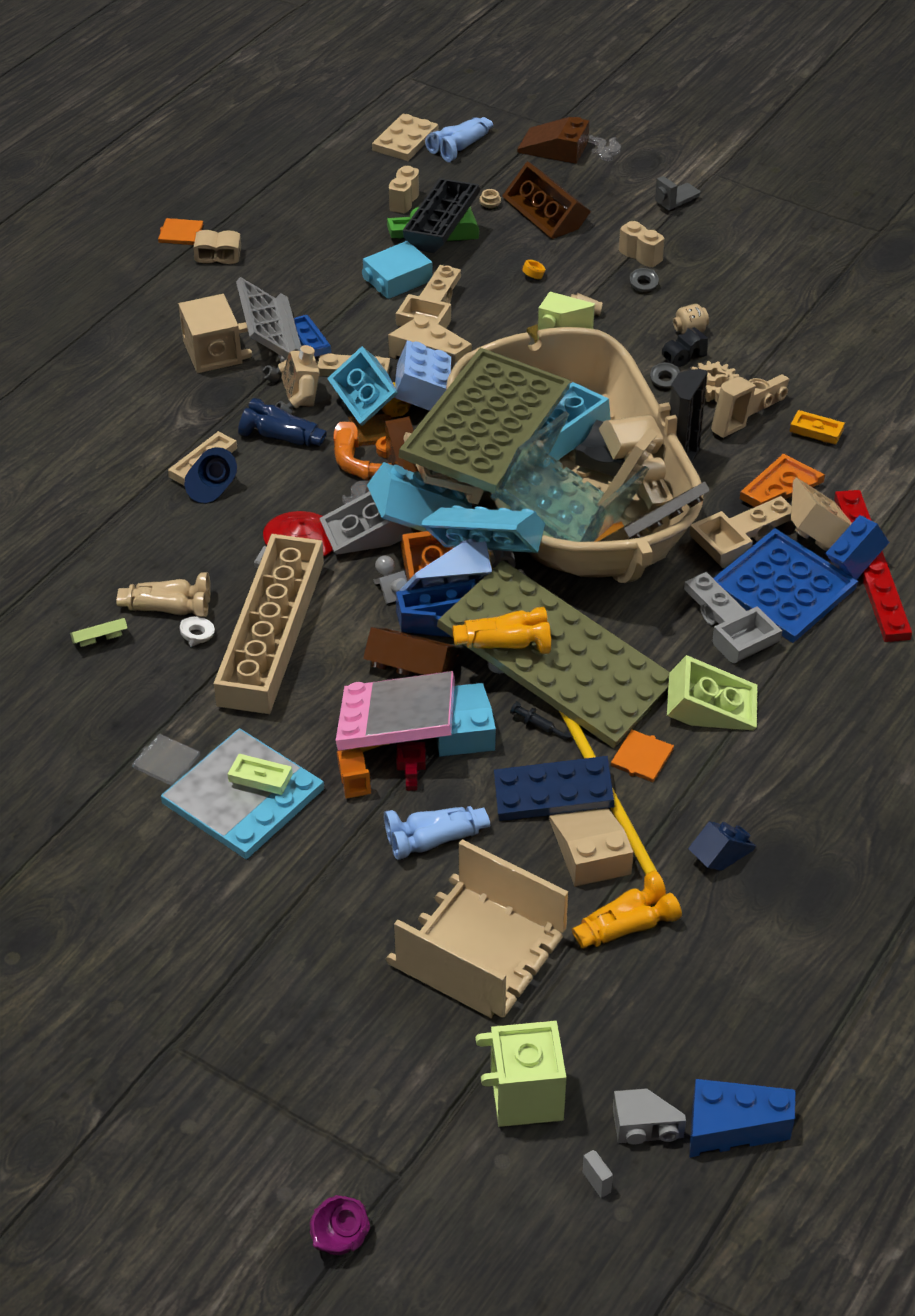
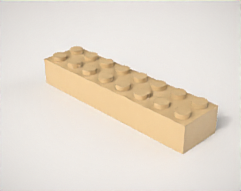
(269, 624)

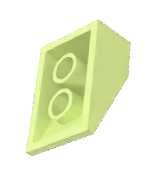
(711, 697)

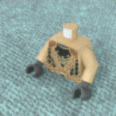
(299, 378)

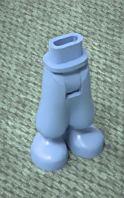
(457, 137)
(432, 828)

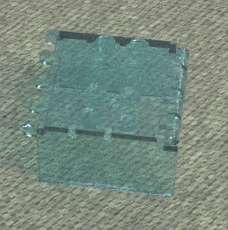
(558, 494)

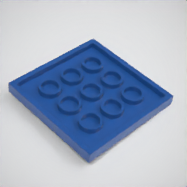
(786, 583)

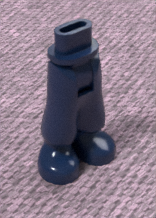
(278, 424)

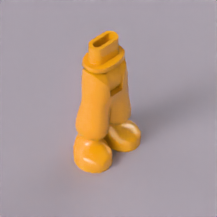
(509, 630)
(629, 913)

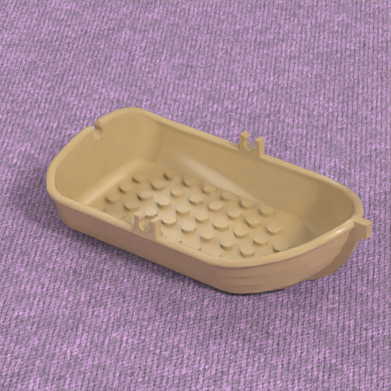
(608, 369)

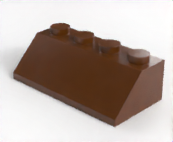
(545, 202)

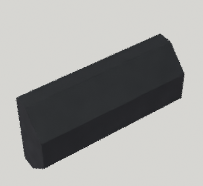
(440, 214)
(687, 404)

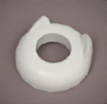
(196, 623)

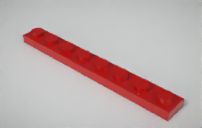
(877, 578)

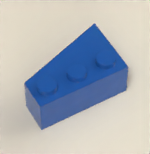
(422, 607)
(739, 1115)

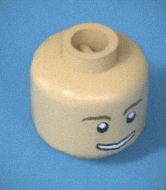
(690, 317)

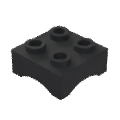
(595, 454)

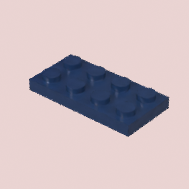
(553, 788)

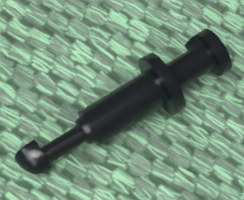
(537, 720)

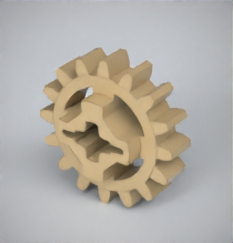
(716, 377)

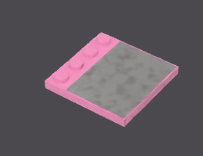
(396, 710)

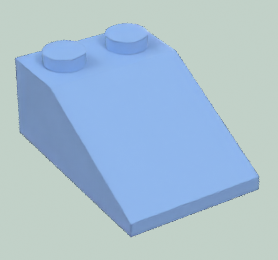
(462, 563)

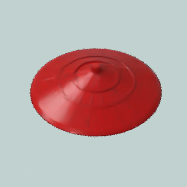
(298, 524)

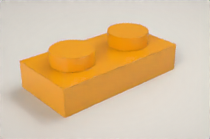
(817, 427)

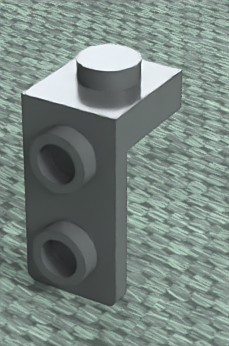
(672, 196)

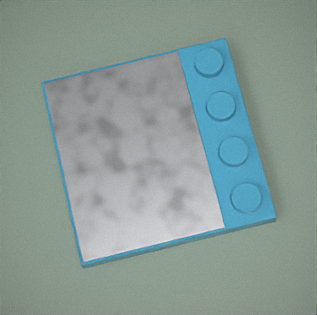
(233, 812)

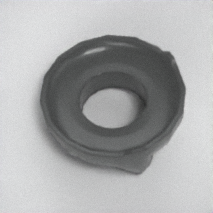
(647, 274)
(660, 369)

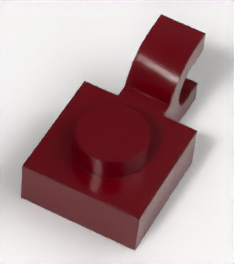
(411, 758)

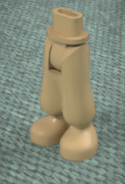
(168, 596)

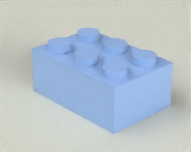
(421, 375)

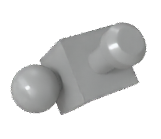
(390, 582)

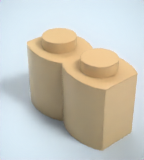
(404, 189)
(641, 244)
(218, 247)

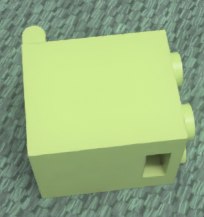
(526, 1072)

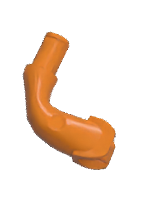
(344, 448)

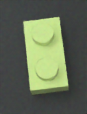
(110, 629)
(260, 774)

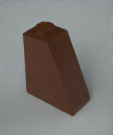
(395, 433)

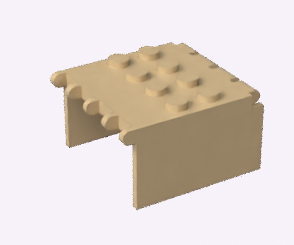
(484, 933)

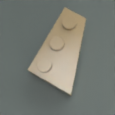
(431, 335)

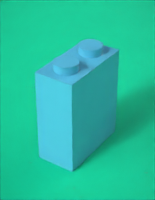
(397, 269)

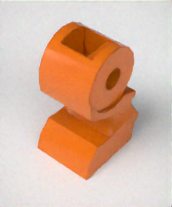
(353, 772)

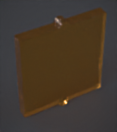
(372, 429)

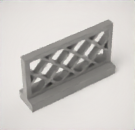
(269, 317)

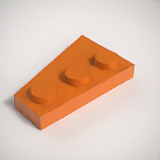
(778, 481)

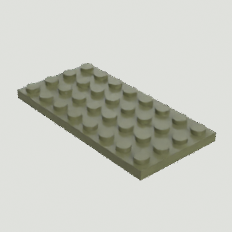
(484, 419)
(589, 669)

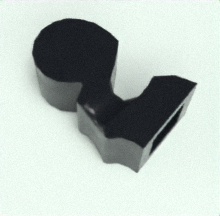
(680, 351)

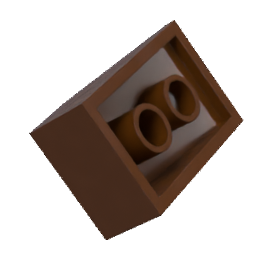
(557, 140)

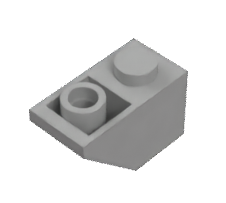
(646, 1117)

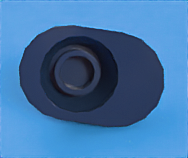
(210, 475)

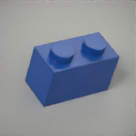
(857, 547)

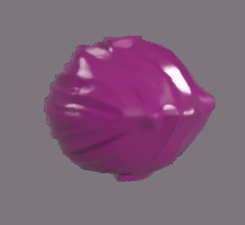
(339, 1225)

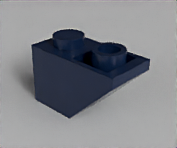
(721, 845)

